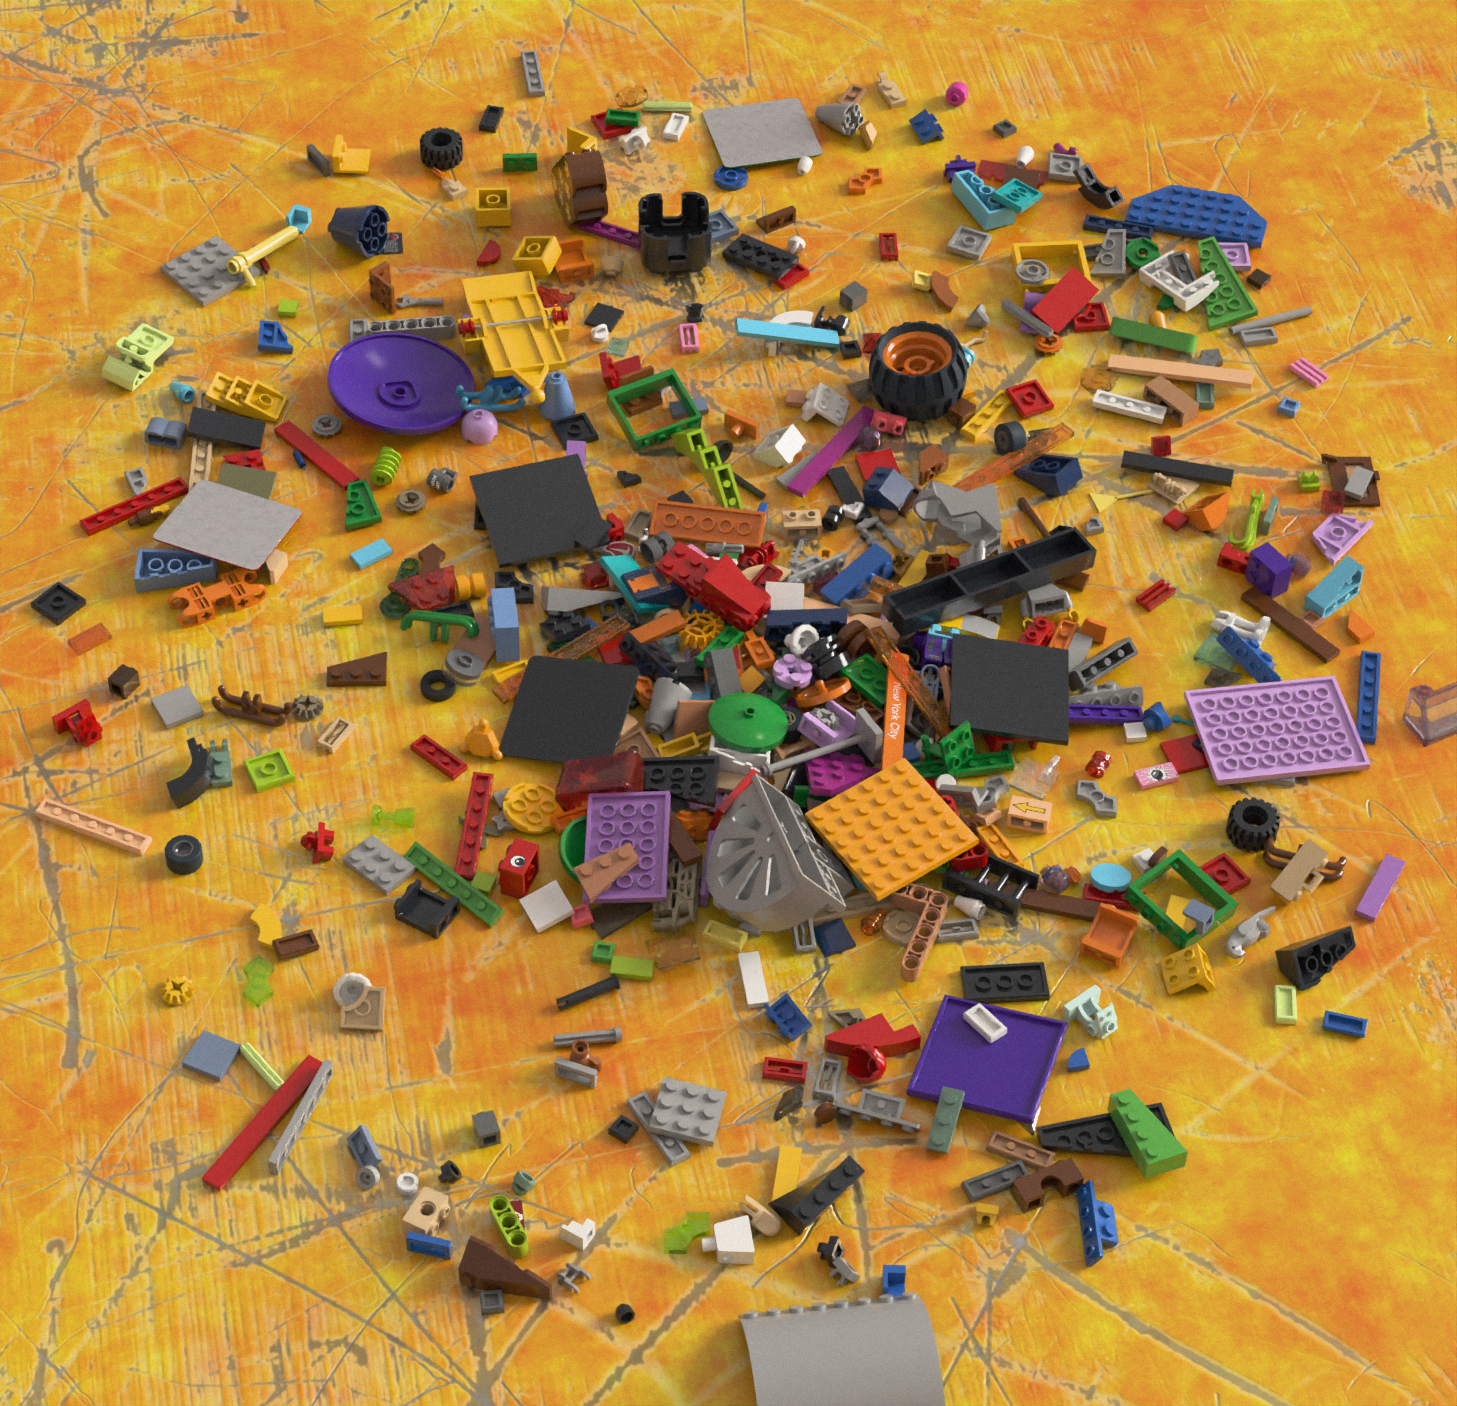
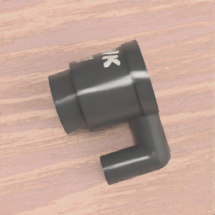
(442, 479)

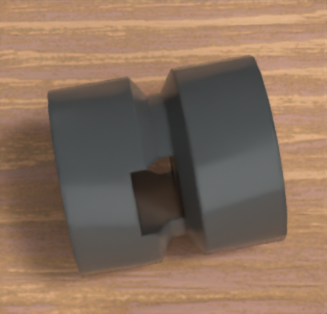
(657, 547)

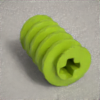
(385, 466)

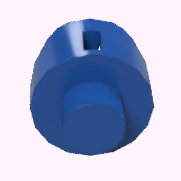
(1156, 718)

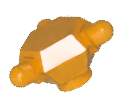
(481, 742)

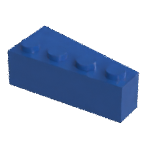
(856, 577)

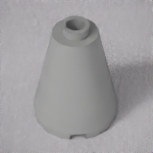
(664, 704)

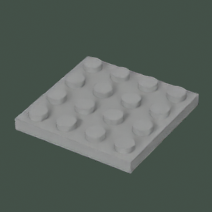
(204, 271)

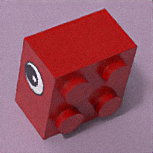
(519, 868)

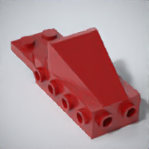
(716, 585)

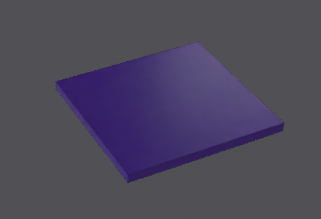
(998, 1076)

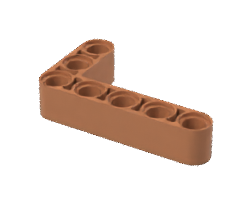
(933, 909)

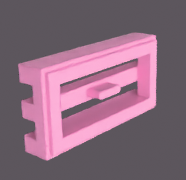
(689, 347)
(1309, 373)

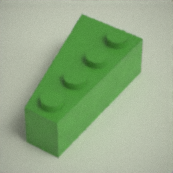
(1145, 1136)

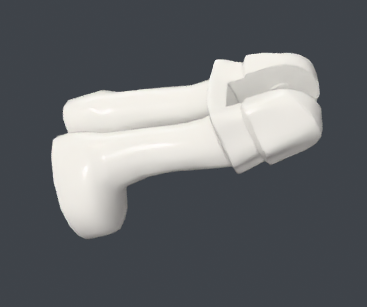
(1251, 629)

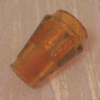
(872, 922)

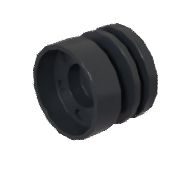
(826, 657)

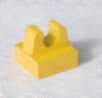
(986, 1210)

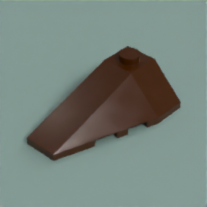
(489, 1271)

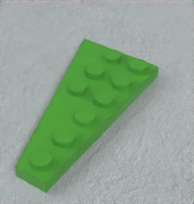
(1230, 300)

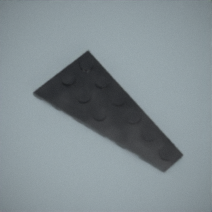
(685, 777)
(1091, 1134)

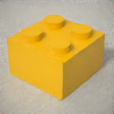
(493, 207)
(537, 254)

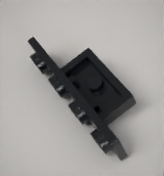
(648, 657)

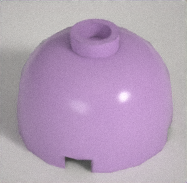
(479, 426)

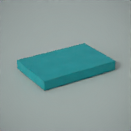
(1017, 195)

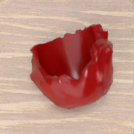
(866, 1063)

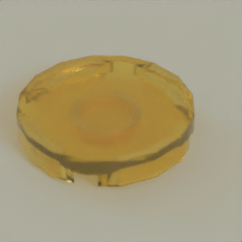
(631, 97)
(1098, 378)

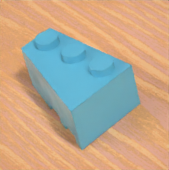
(1336, 588)

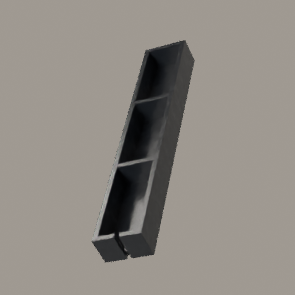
(988, 581)

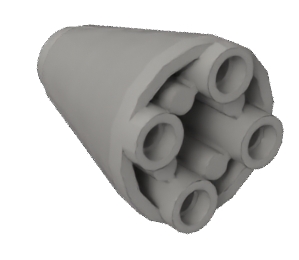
(841, 117)

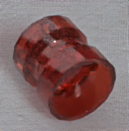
(1098, 764)

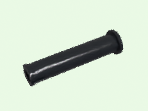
(588, 992)

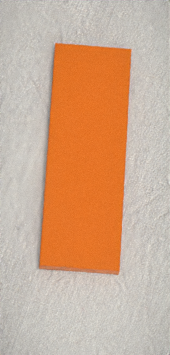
(708, 523)

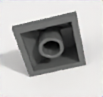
(916, 722)

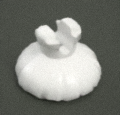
(800, 640)
(345, 992)

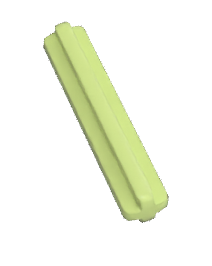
(667, 106)
(261, 1066)

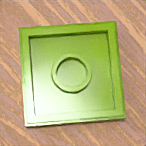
(269, 770)

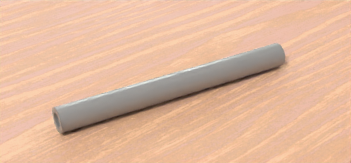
(1267, 321)

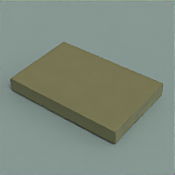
(248, 480)

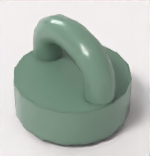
(524, 1180)

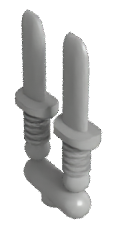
(886, 533)

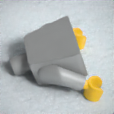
(1046, 601)

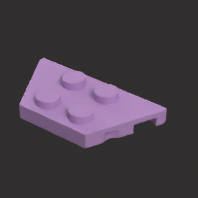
(1338, 535)

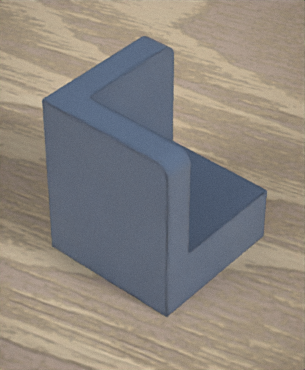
(1201, 914)

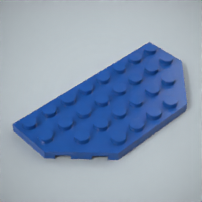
(1199, 215)

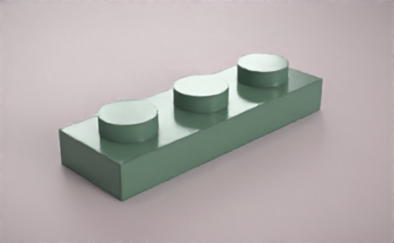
(945, 1120)

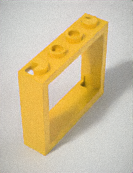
(1047, 249)

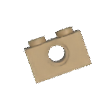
(427, 1202)

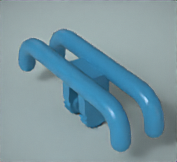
(490, 398)

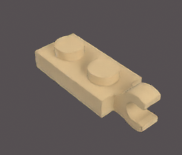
(890, 91)

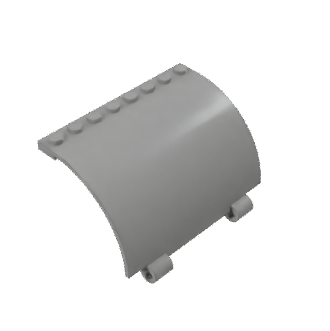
(845, 1354)

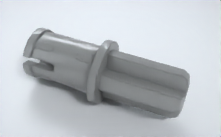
(716, 548)

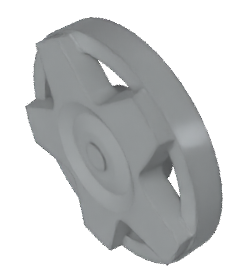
(1032, 273)

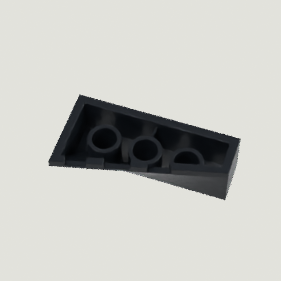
(810, 1201)

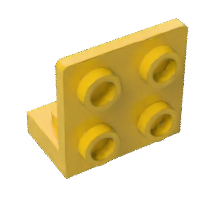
(579, 141)
(349, 159)
(1187, 969)

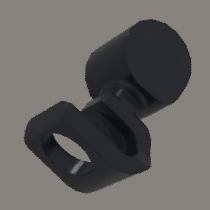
(838, 324)

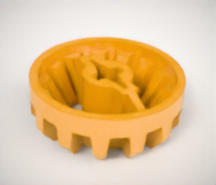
(701, 631)

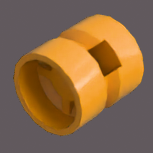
(470, 586)

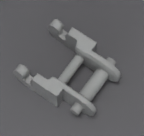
(577, 1271)

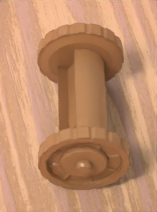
(796, 749)

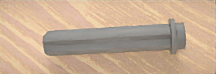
(589, 1036)

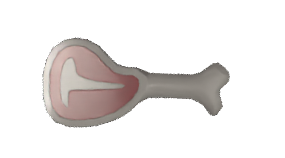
(616, 549)

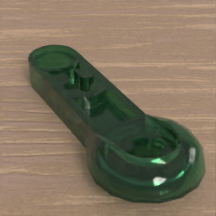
(387, 605)

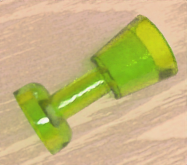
(401, 816)

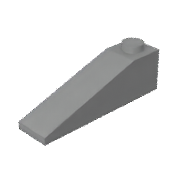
(566, 599)

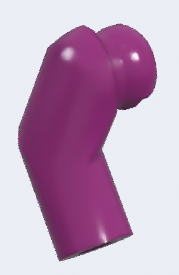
(1061, 150)

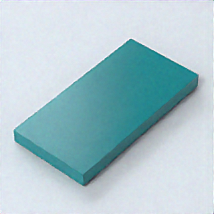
(621, 564)

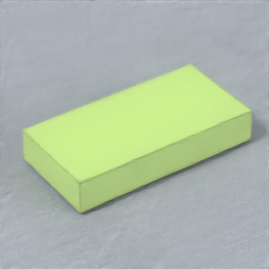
(1285, 1004)

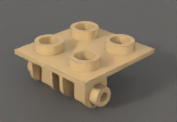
(1173, 488)

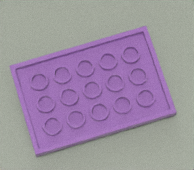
(643, 822)

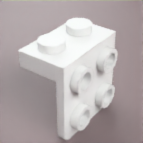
(826, 403)

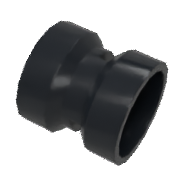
(832, 518)

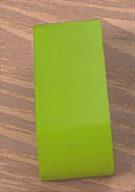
(511, 1235)

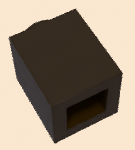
(123, 681)

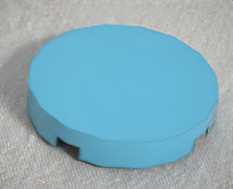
(1110, 877)

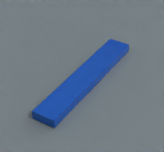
(1368, 696)

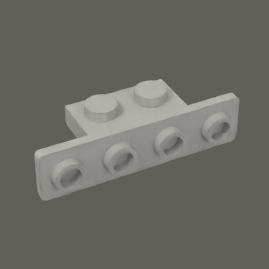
(815, 567)
(1109, 694)
(879, 1107)

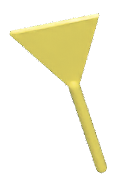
(1104, 501)

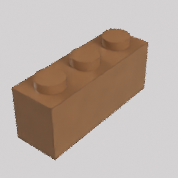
(1179, 405)

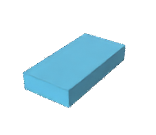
(371, 553)

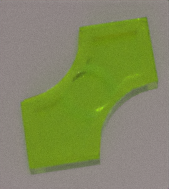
(258, 973)
(679, 1238)

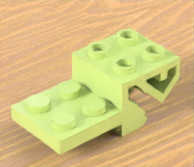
(136, 356)

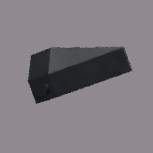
(1310, 959)

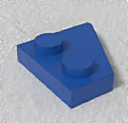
(273, 338)

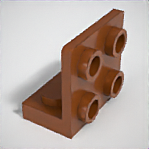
(381, 287)
(644, 402)

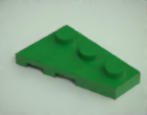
(361, 506)

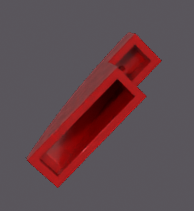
(877, 1033)

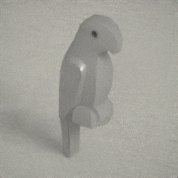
(1247, 933)

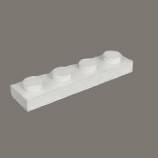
(1129, 406)

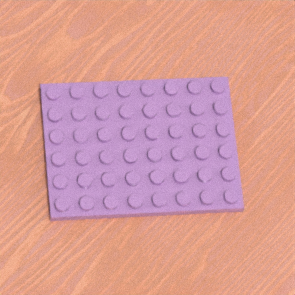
(1276, 730)

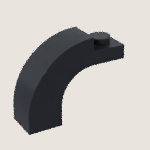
(196, 779)

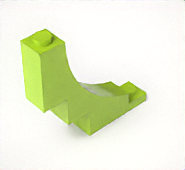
(707, 459)

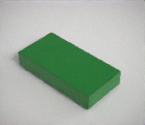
(622, 117)

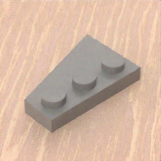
(1111, 258)

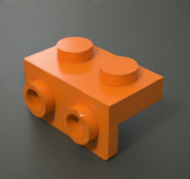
(695, 823)

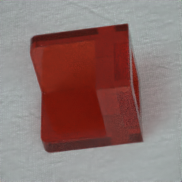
(1332, 502)

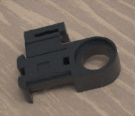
(604, 615)

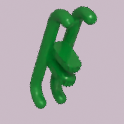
(444, 619)

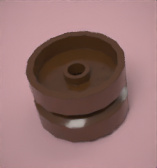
(854, 641)

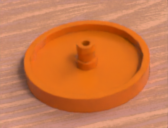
(822, 692)

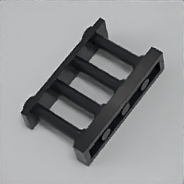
(993, 897)

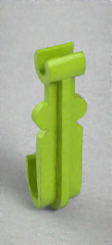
(1248, 540)

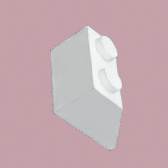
(780, 447)

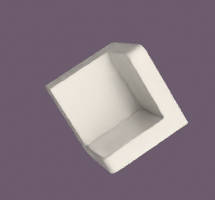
(578, 1234)

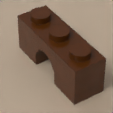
(1062, 1176)

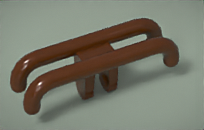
(251, 708)
(1271, 849)

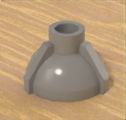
(978, 317)

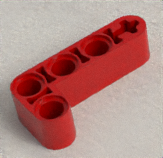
(972, 858)

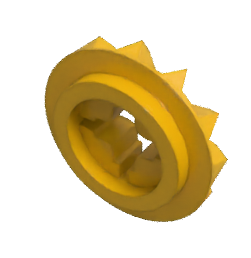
(174, 997)

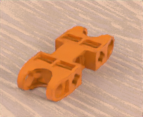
(216, 597)

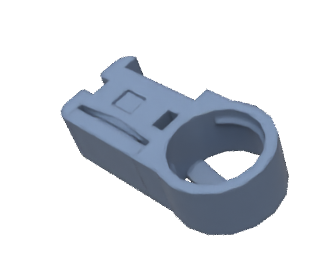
(931, 685)

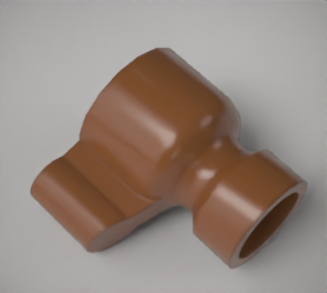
(581, 1055)

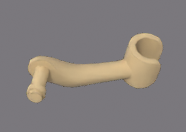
(975, 340)

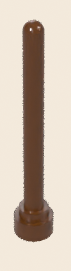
(1034, 518)

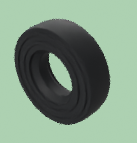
(436, 695)

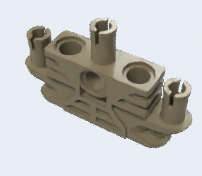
(682, 896)

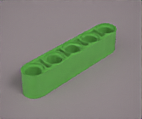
(1153, 335)

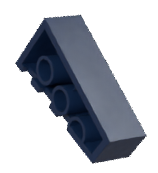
(783, 622)

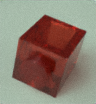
(593, 576)

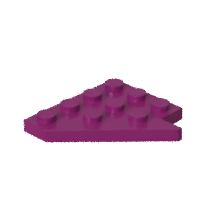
(835, 773)

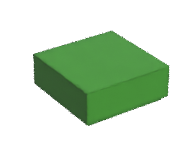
(602, 952)

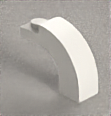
(797, 318)

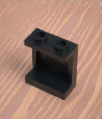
(426, 910)

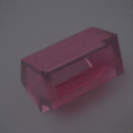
(820, 582)

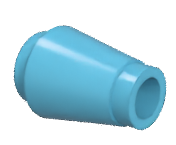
(182, 391)

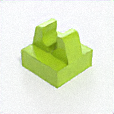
(1308, 482)

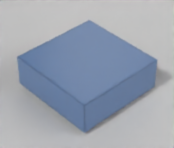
(1289, 407)

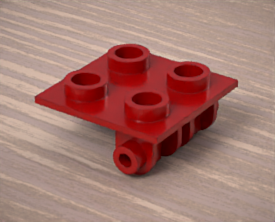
(755, 557)

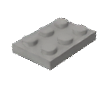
(379, 865)

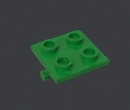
(953, 748)

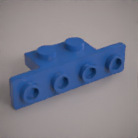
(1249, 656)
(1096, 1222)

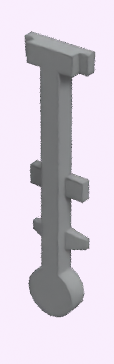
(795, 561)

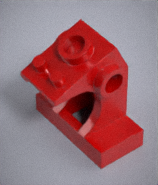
(82, 727)

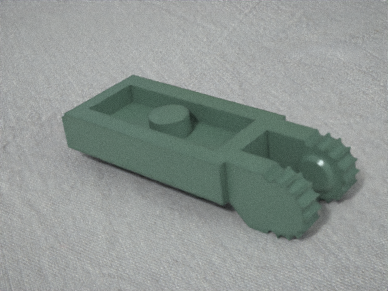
(222, 765)

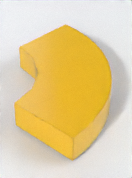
(268, 924)

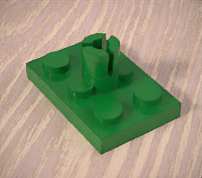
(868, 678)

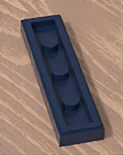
(1102, 224)

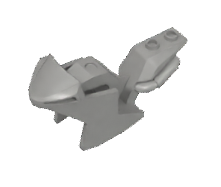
(963, 517)

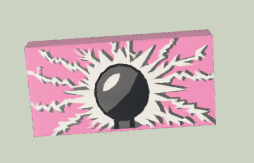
(1156, 775)

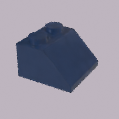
(886, 489)

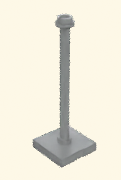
(866, 735)

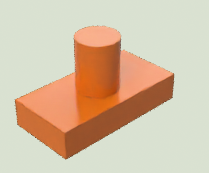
(740, 425)

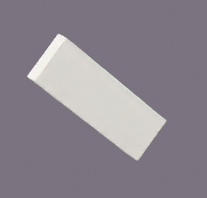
(753, 979)

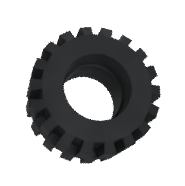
(441, 148)
(1252, 812)

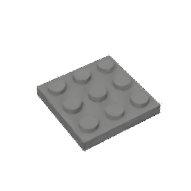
(687, 1111)

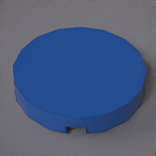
(730, 179)

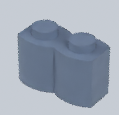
(165, 433)

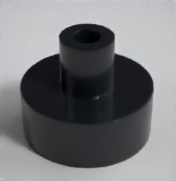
(450, 1172)

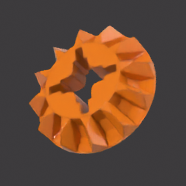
(1055, 343)

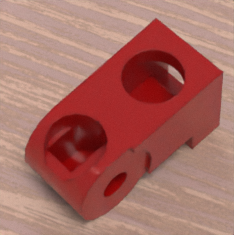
(1233, 559)

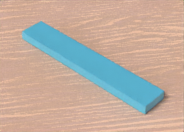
(786, 333)

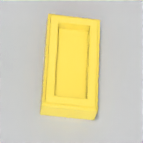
(725, 935)

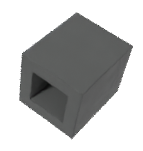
(853, 296)
(486, 1129)

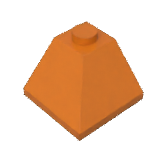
(1208, 512)

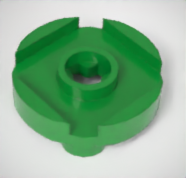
(1135, 247)

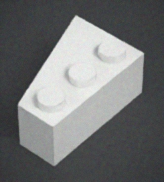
(736, 761)

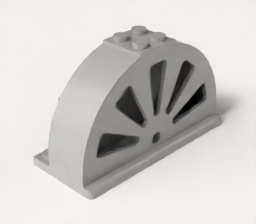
(769, 864)

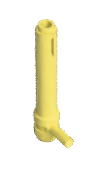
(245, 259)

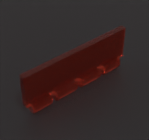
(997, 170)

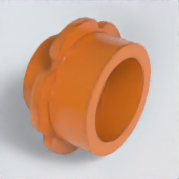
(1074, 874)

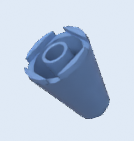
(558, 398)

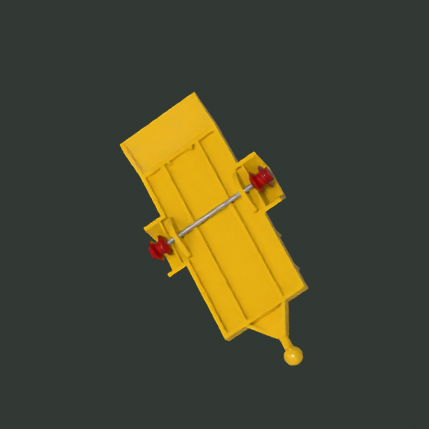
(513, 329)

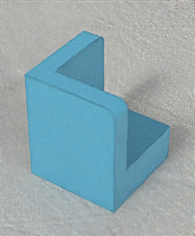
(299, 217)

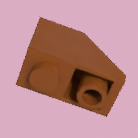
(932, 463)

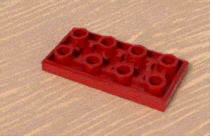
(1064, 300)

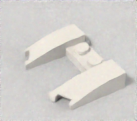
(1185, 296)

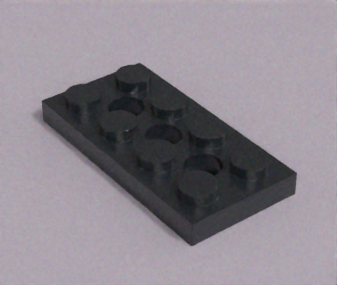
(759, 256)

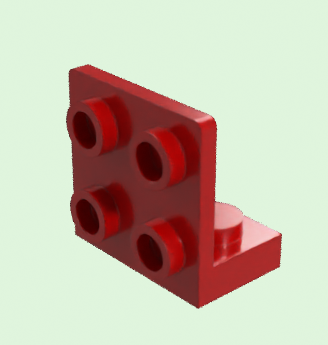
(614, 370)

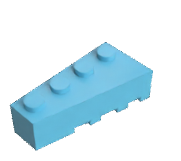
(978, 201)

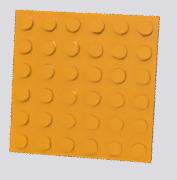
(891, 829)

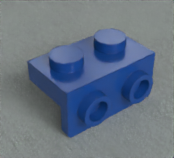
(926, 126)
(788, 1017)

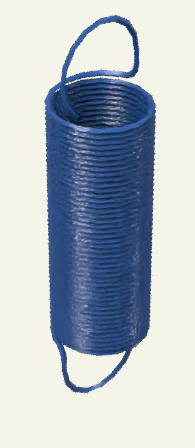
(301, 463)

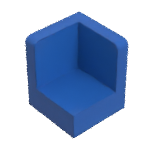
(893, 1279)

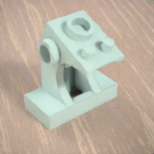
(1086, 1006)

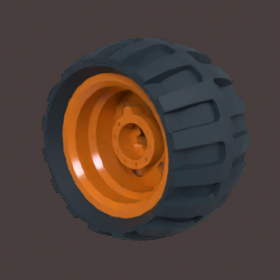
(918, 370)

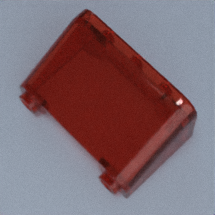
(598, 775)

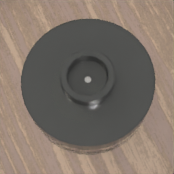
(462, 667)

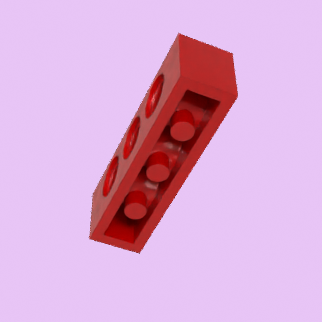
(1038, 632)

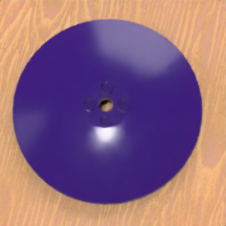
(380, 365)

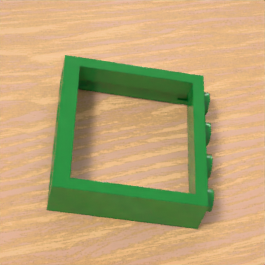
(644, 387)
(1199, 880)

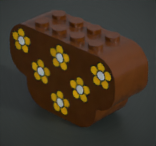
(580, 187)

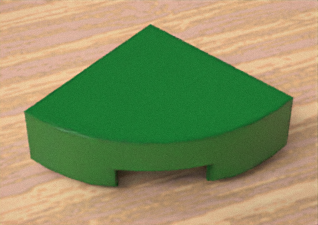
(1166, 302)

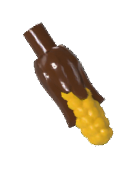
(146, 516)

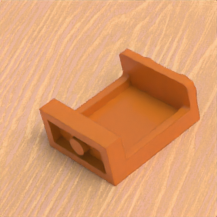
(573, 262)
(1109, 935)

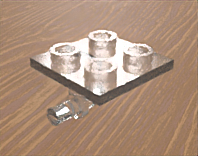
(1035, 777)

